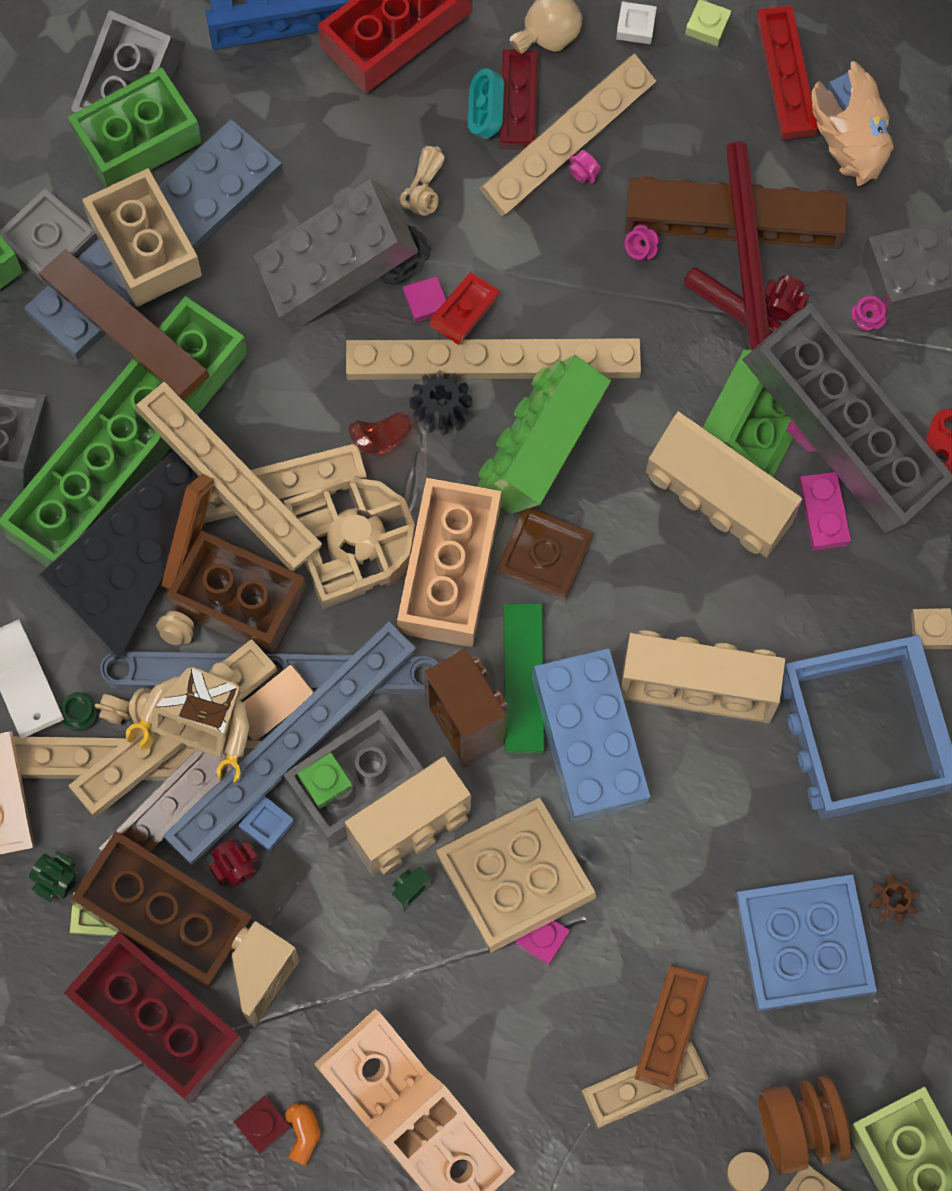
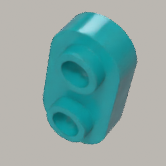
(485, 103)

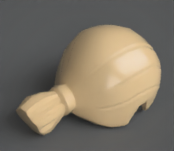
(549, 25)

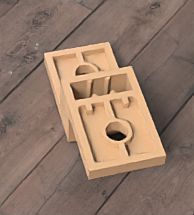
(411, 1111)

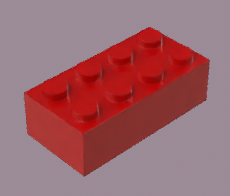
(382, 35)

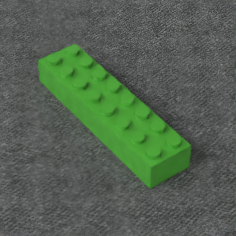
(114, 443)

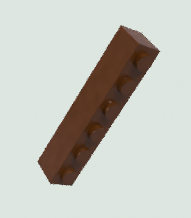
(706, 212)

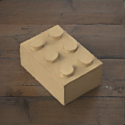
(142, 237)
(409, 818)

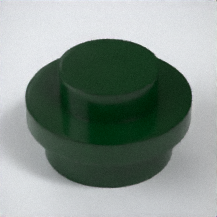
(78, 711)

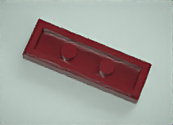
(519, 99)

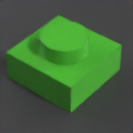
(325, 780)

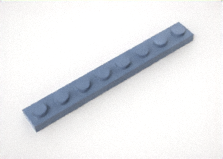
(289, 743)

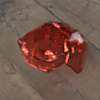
(380, 436)

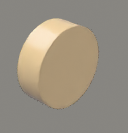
(747, 1172)

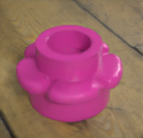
(584, 167)
(634, 244)
(873, 305)

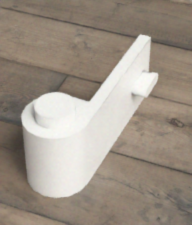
(24, 683)

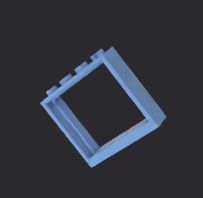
(926, 704)

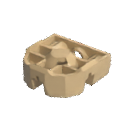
(359, 527)

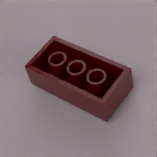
(153, 1017)

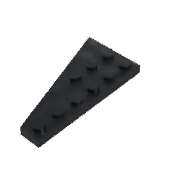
(122, 557)

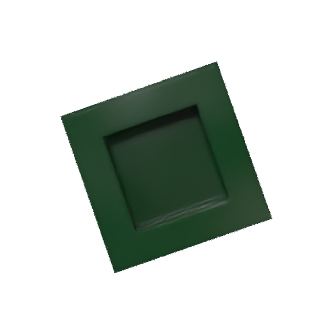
(410, 887)

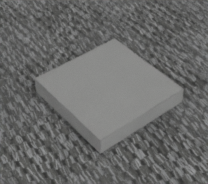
(45, 231)

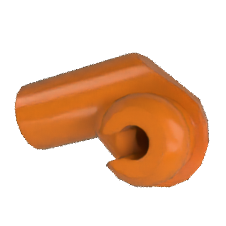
(307, 1132)

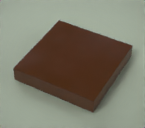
(544, 553)

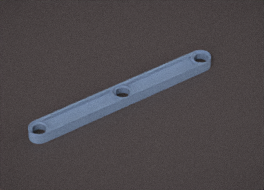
(153, 668)

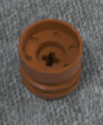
(811, 1123)

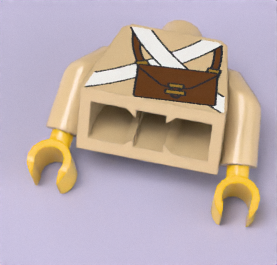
(198, 712)

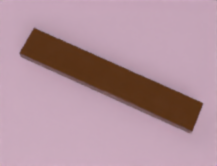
(124, 324)

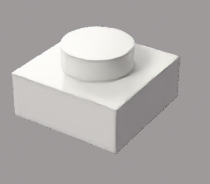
(636, 23)

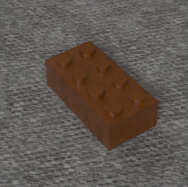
(160, 909)

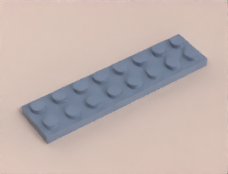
(203, 198)

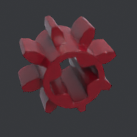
(785, 297)
(234, 862)

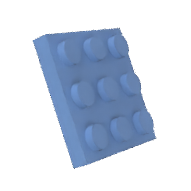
(805, 943)

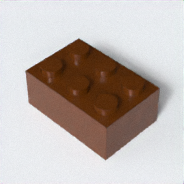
(236, 592)
(466, 706)

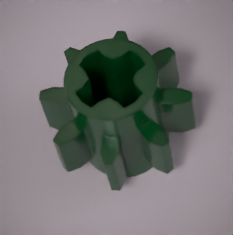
(53, 876)

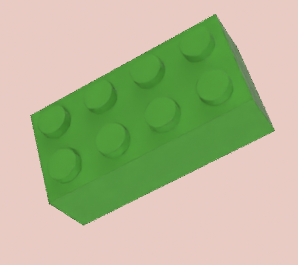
(543, 433)

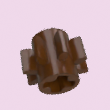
(904, 901)

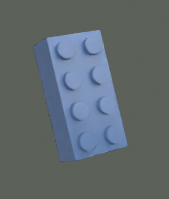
(590, 736)

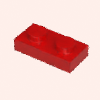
(464, 308)

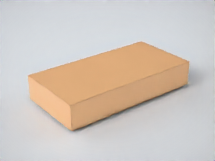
(276, 701)

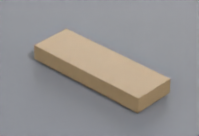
(624, 1095)

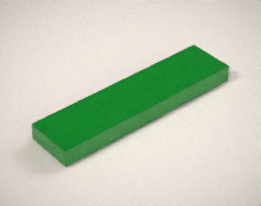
(521, 653)

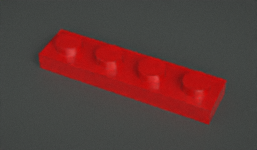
(786, 72)

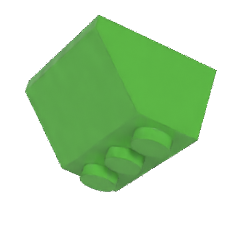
(135, 128)
(750, 420)

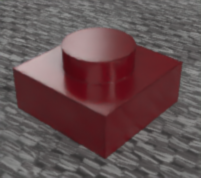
(262, 1125)

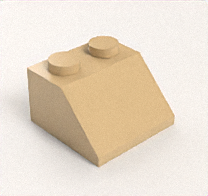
(261, 969)

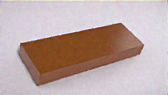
(188, 525)
(671, 1028)

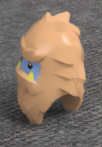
(859, 133)

